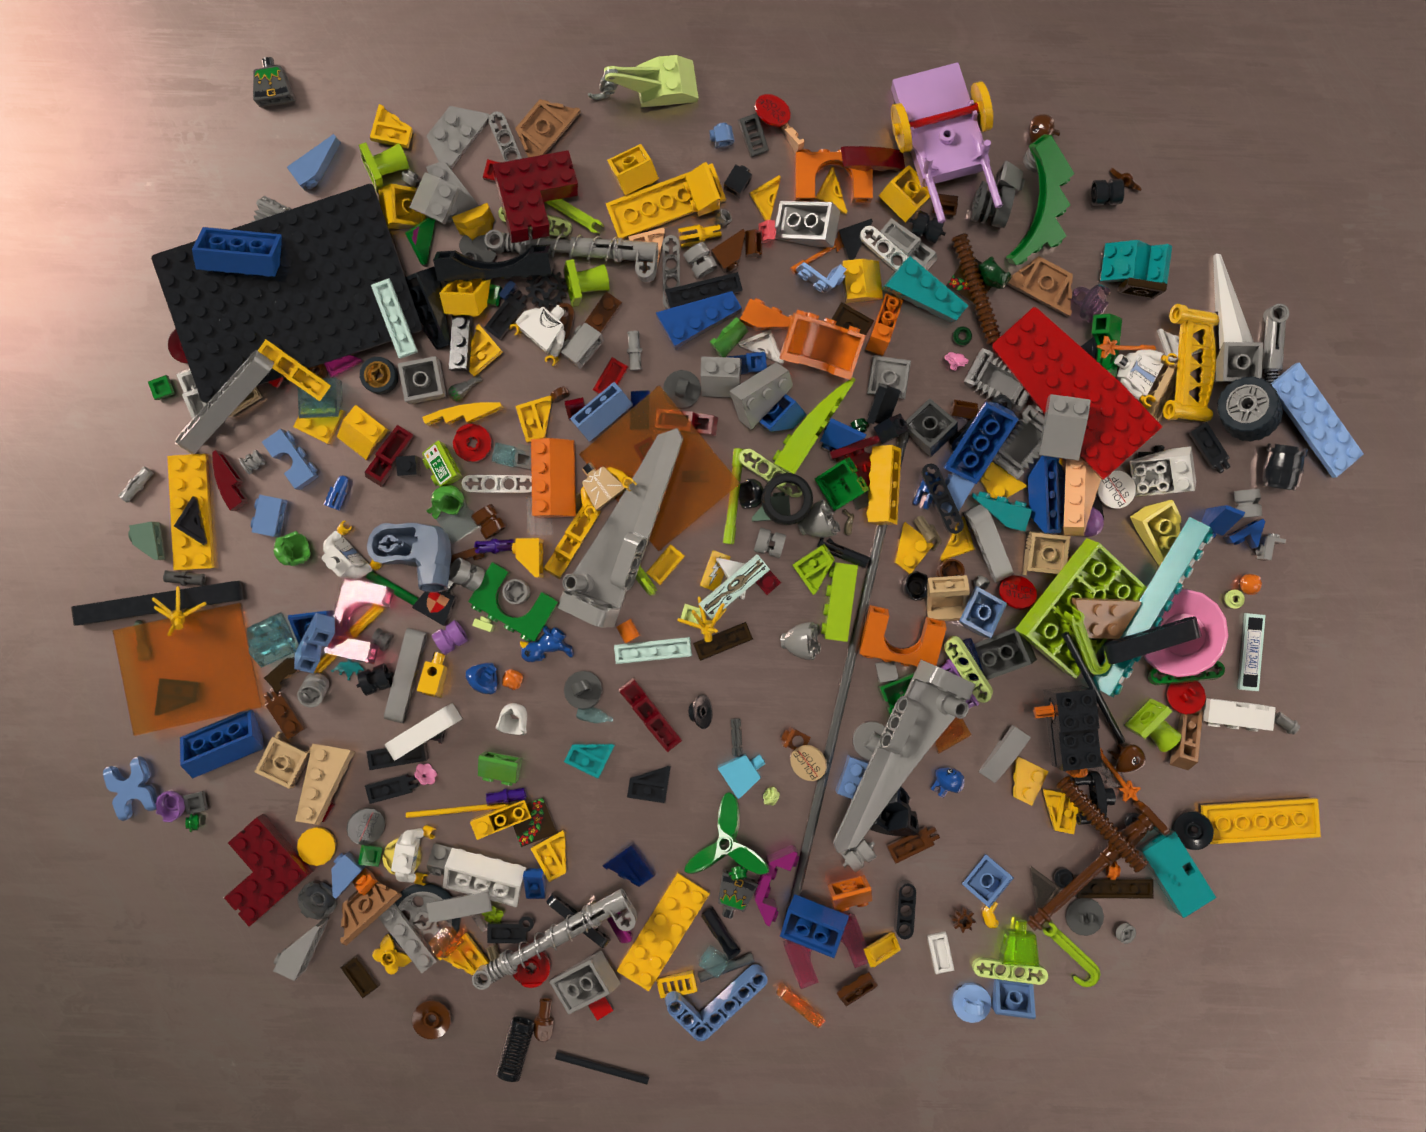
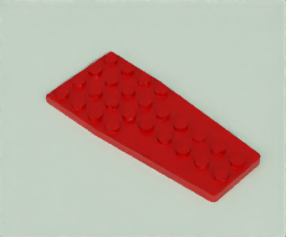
(1053, 363)

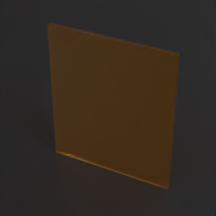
(698, 473)
(187, 675)

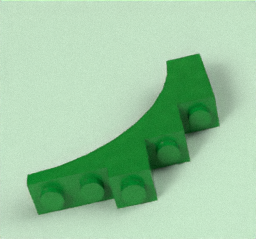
(1052, 202)

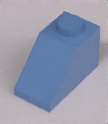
(344, 872)

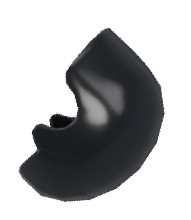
(750, 493)
(915, 586)

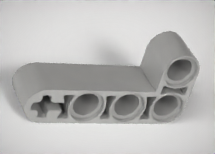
(989, 541)

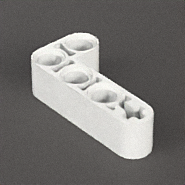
(423, 731)

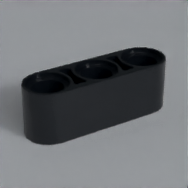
(905, 918)

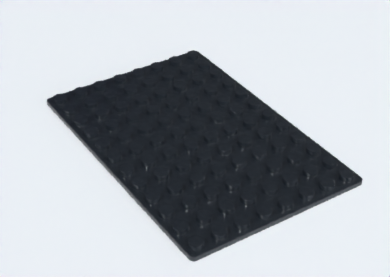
(311, 309)

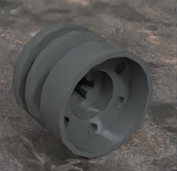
(984, 205)

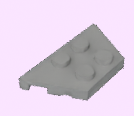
(455, 133)

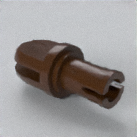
(544, 1022)

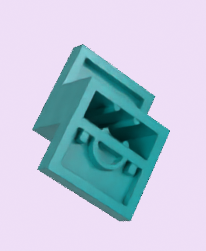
(1136, 261)

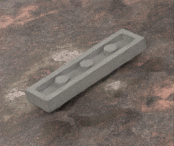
(408, 938)

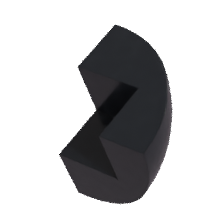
(897, 817)

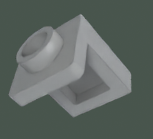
(1265, 548)
(438, 859)

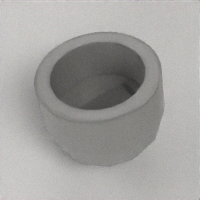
(723, 217)
(982, 582)

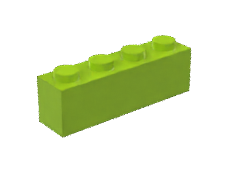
(840, 601)

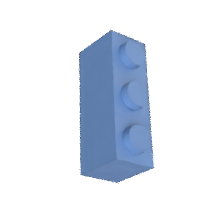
(601, 411)

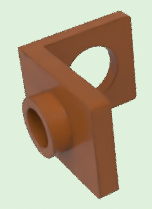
(788, 736)

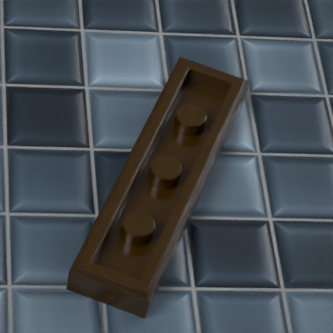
(1120, 888)

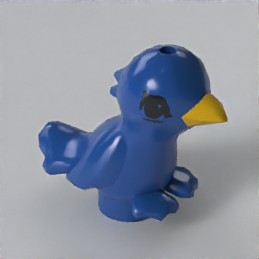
(550, 641)

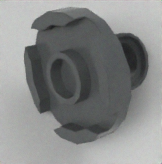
(682, 388)
(583, 690)
(316, 900)

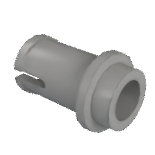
(1286, 723)

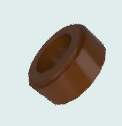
(560, 394)

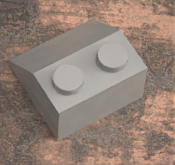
(435, 198)
(582, 345)
(1239, 361)
(719, 376)

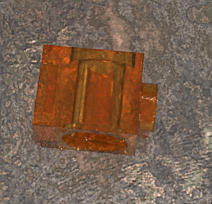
(445, 942)

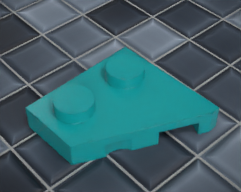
(589, 757)

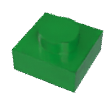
(493, 297)
(161, 387)
(370, 855)

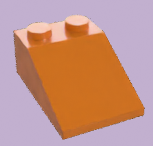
(850, 893)

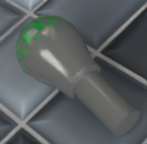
(459, 391)

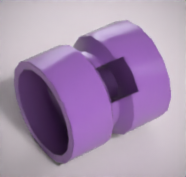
(450, 637)

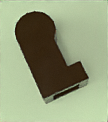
(280, 674)

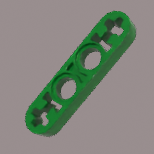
(1210, 676)

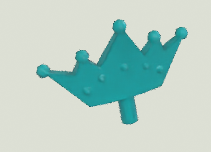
(348, 667)

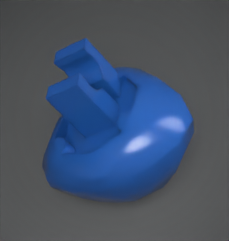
(483, 678)
(948, 780)

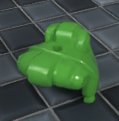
(292, 549)

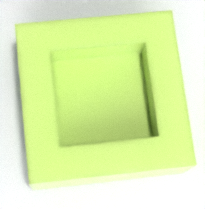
(687, 613)
(484, 623)

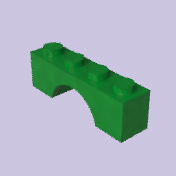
(1110, 326)

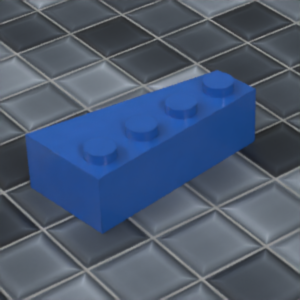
(696, 318)

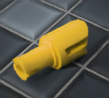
(703, 233)

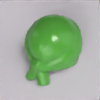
(446, 499)

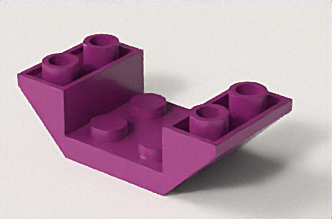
(784, 858)

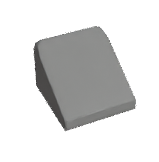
(522, 456)
(886, 671)

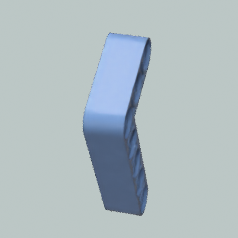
(718, 1005)

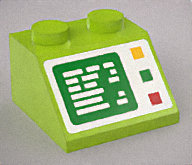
(442, 464)

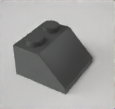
(931, 427)

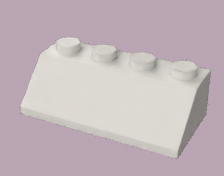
(477, 874)

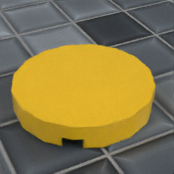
(316, 846)

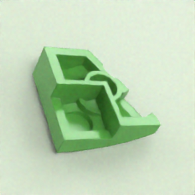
(729, 337)

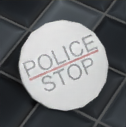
(1117, 490)

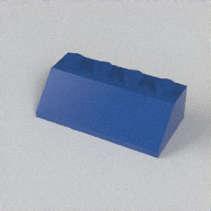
(237, 251)
(982, 441)
(220, 743)

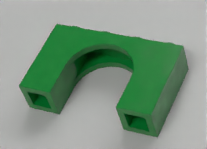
(487, 599)

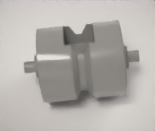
(858, 855)

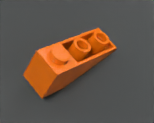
(764, 318)
(884, 325)

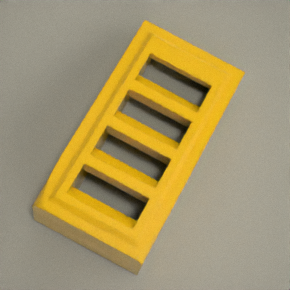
(680, 976)

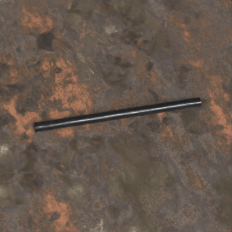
(1091, 683)

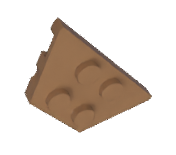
(544, 126)
(1045, 284)
(1106, 616)
(362, 910)

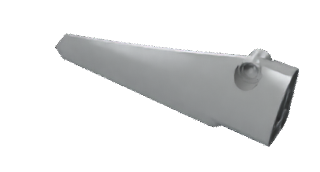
(617, 551)
(912, 728)

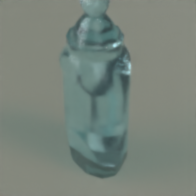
(593, 715)

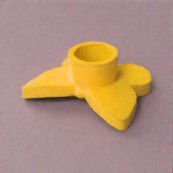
(389, 956)

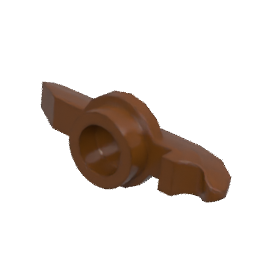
(1127, 179)

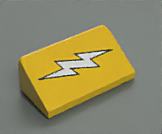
(713, 574)

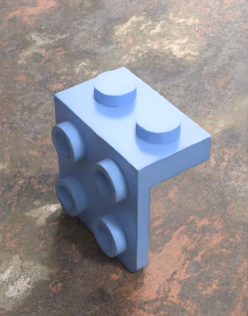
(821, 283)

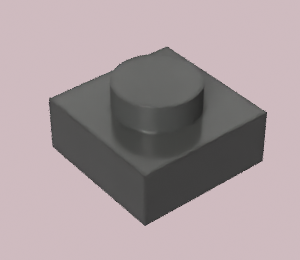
(195, 802)

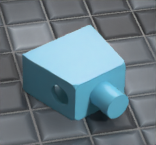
(741, 773)

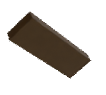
(723, 641)

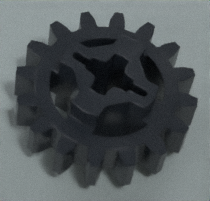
(547, 296)

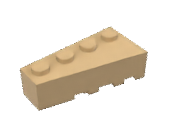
(321, 781)

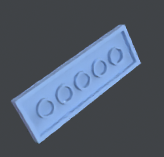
(1316, 420)

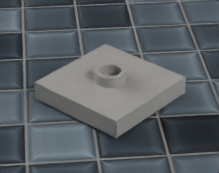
(890, 372)

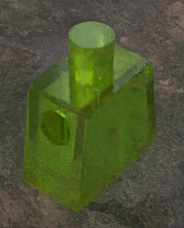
(1019, 946)

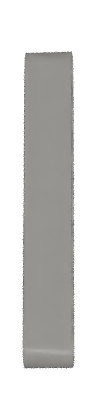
(224, 402)

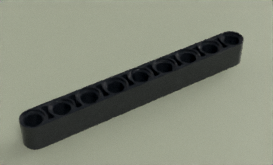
(144, 605)

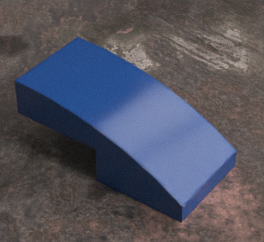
(752, 362)

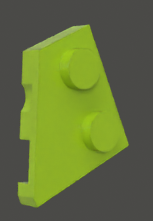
(814, 567)

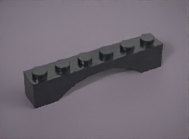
(455, 266)

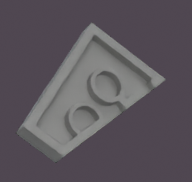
(464, 200)

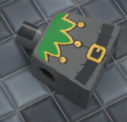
(271, 84)
(735, 894)

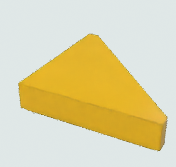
(831, 192)
(765, 197)
(958, 543)

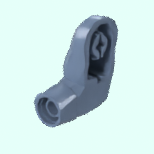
(416, 546)

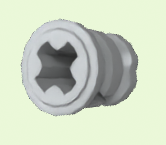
(252, 461)

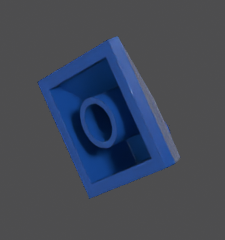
(783, 415)
(839, 435)

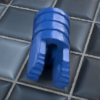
(340, 487)
(923, 489)

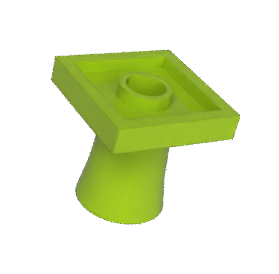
(383, 163)
(584, 281)
(1151, 722)

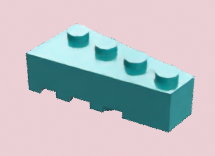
(924, 290)

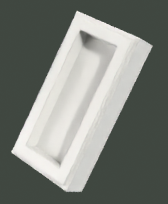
(940, 952)

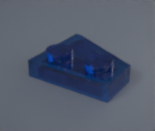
(631, 866)

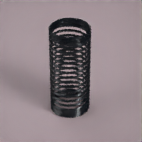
(515, 1077)

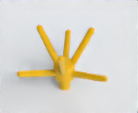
(175, 616)
(706, 626)

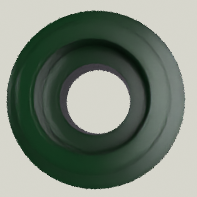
(968, 336)
(860, 425)

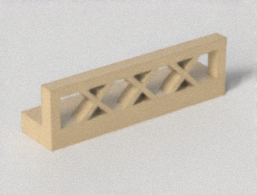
(1164, 391)

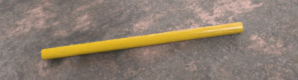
(454, 810)

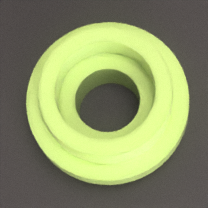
(1229, 599)
(771, 796)

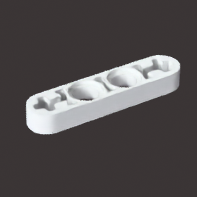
(892, 249)
(499, 483)

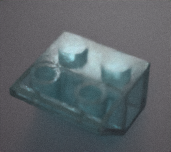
(329, 405)
(270, 640)

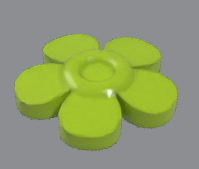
(493, 915)

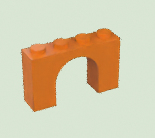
(808, 165)
(875, 644)

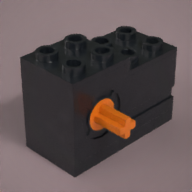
(1072, 728)

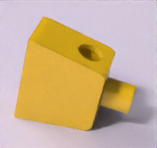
(430, 684)

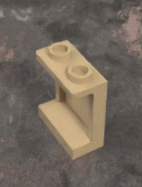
(947, 597)

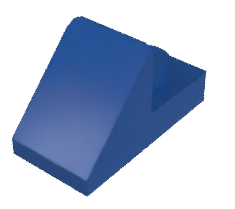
(1250, 532)
(534, 883)

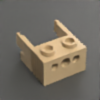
(1045, 552)
(282, 762)

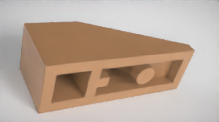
(1186, 752)

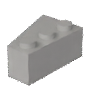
(760, 394)

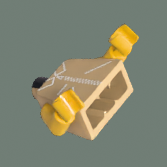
(602, 487)

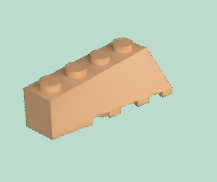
(1080, 494)

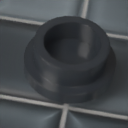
(1063, 877)

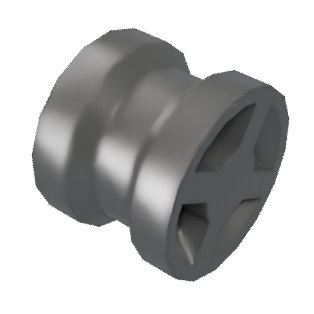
(381, 639)

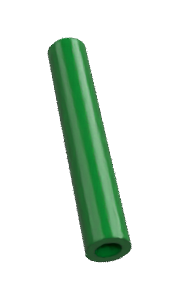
(398, 591)

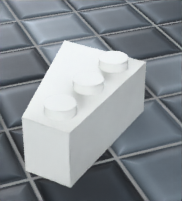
(1238, 714)

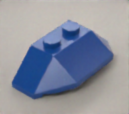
(1047, 494)

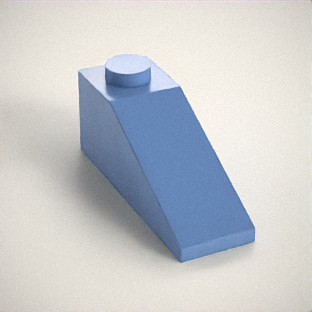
(312, 165)

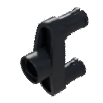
(1099, 794)

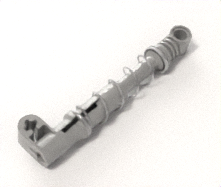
(587, 247)
(559, 934)

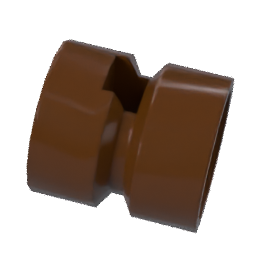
(488, 521)
(950, 567)

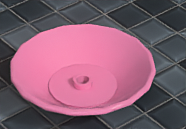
(1198, 654)

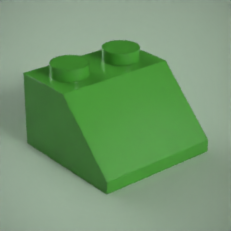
(499, 767)

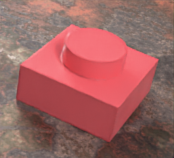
(768, 231)

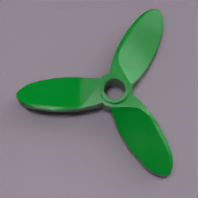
(728, 830)

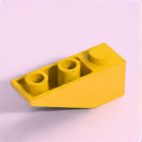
(500, 819)

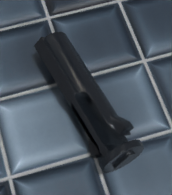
(845, 554)
(720, 933)

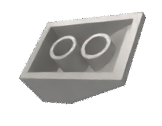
(807, 223)
(1064, 427)
(295, 958)
(585, 982)

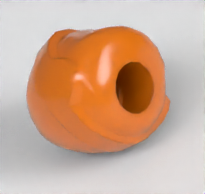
(1250, 584)
(512, 679)

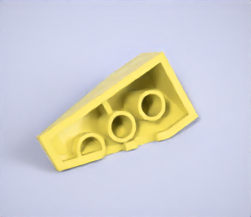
(1158, 527)

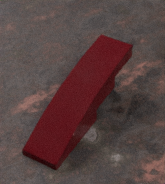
(875, 158)
(650, 715)

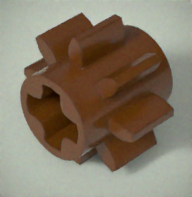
(966, 923)

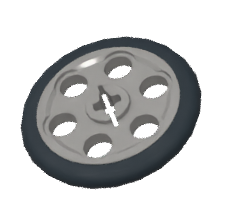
(428, 893)

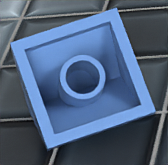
(987, 881)
(1013, 999)

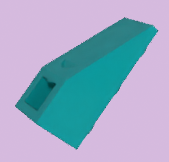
(1008, 513)

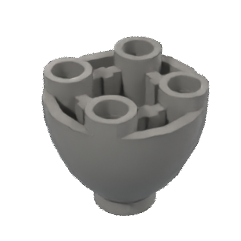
(819, 521)
(802, 640)

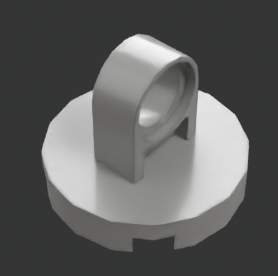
(866, 738)

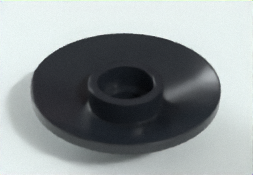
(1190, 839)

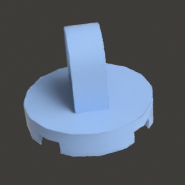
(971, 1002)

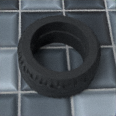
(787, 478)

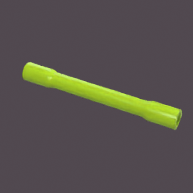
(730, 527)

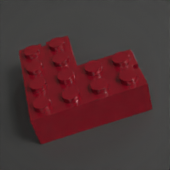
(529, 183)
(274, 869)

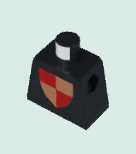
(437, 604)

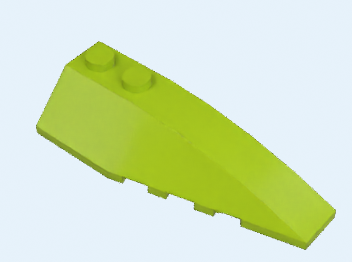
(804, 437)

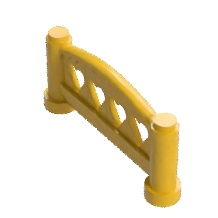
(1185, 405)

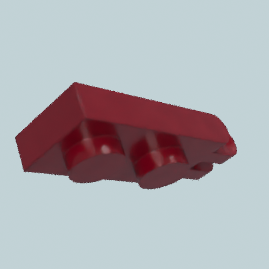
(855, 448)

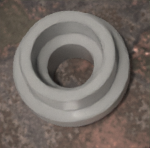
(410, 177)

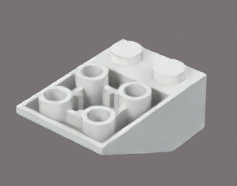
(1164, 472)

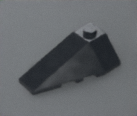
(426, 298)

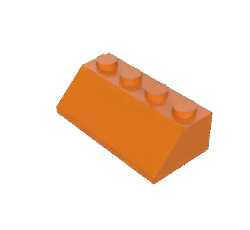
(553, 478)

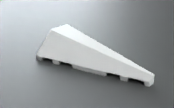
(1231, 318)

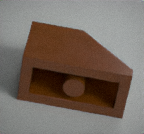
(729, 252)

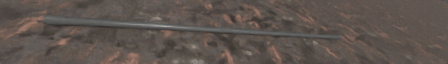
(902, 441)

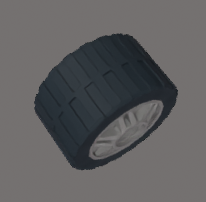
(1249, 408)

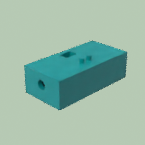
(1176, 873)

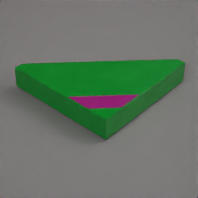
(420, 239)

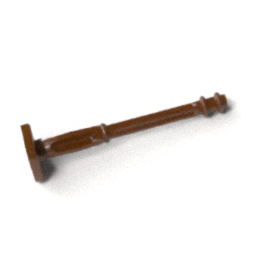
(1134, 833)

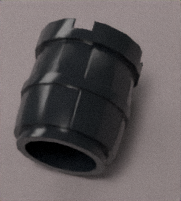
(1283, 467)

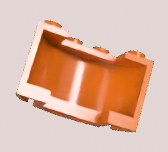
(822, 344)

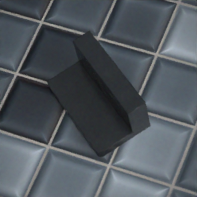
(883, 403)

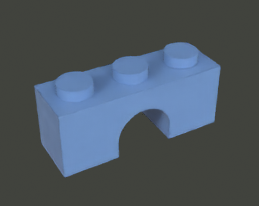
(301, 471)
(317, 635)

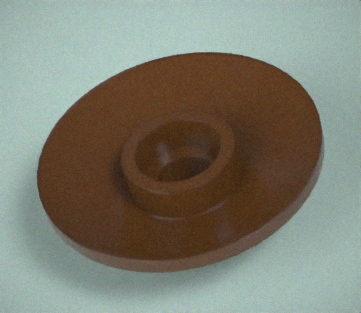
(425, 1026)

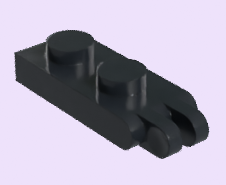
(506, 315)
(1210, 447)
(390, 788)

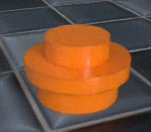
(1113, 871)

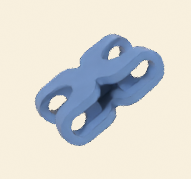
(130, 788)

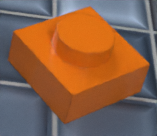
(364, 881)

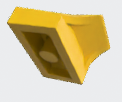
(474, 221)

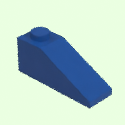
(1221, 518)

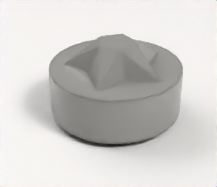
(1125, 933)

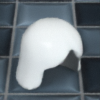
(513, 726)

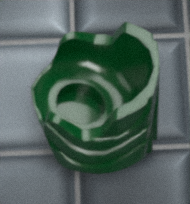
(993, 274)

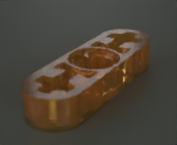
(800, 1006)

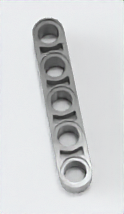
(405, 675)

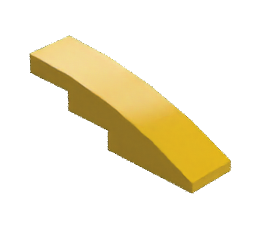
(295, 371)
(471, 413)
(570, 543)

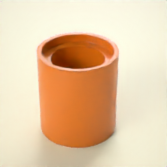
(627, 631)

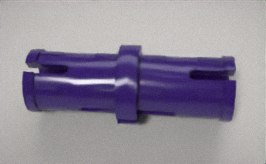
(493, 546)
(505, 796)

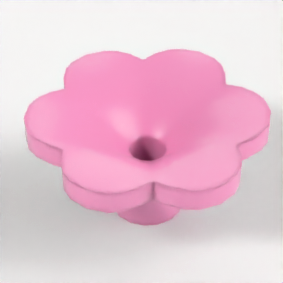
(956, 360)
(425, 774)

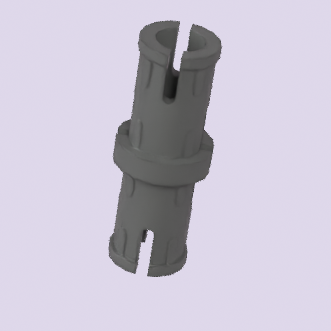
(184, 578)

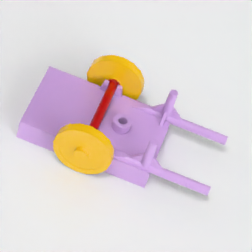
(939, 106)

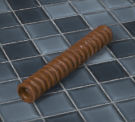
(976, 287)
(1102, 824)

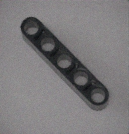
(1152, 640)

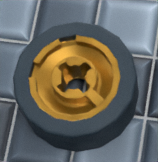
(382, 384)

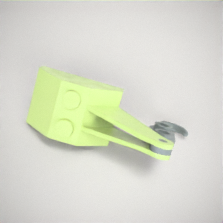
(658, 81)

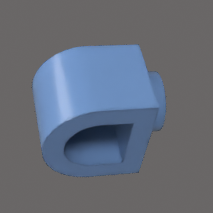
(722, 135)

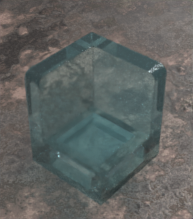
(503, 454)
(713, 961)

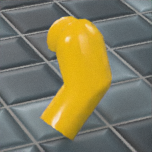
(989, 916)

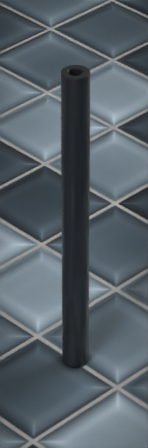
(602, 1068)

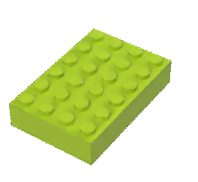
(1087, 574)

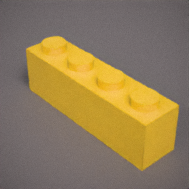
(884, 485)

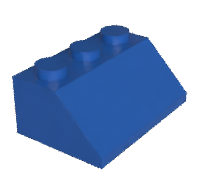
(814, 926)

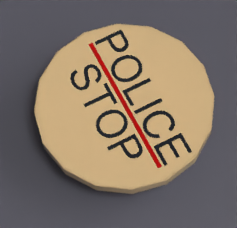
(808, 762)

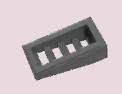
(754, 117)

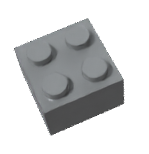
(422, 380)

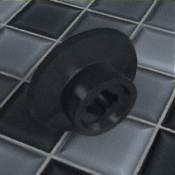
(701, 711)

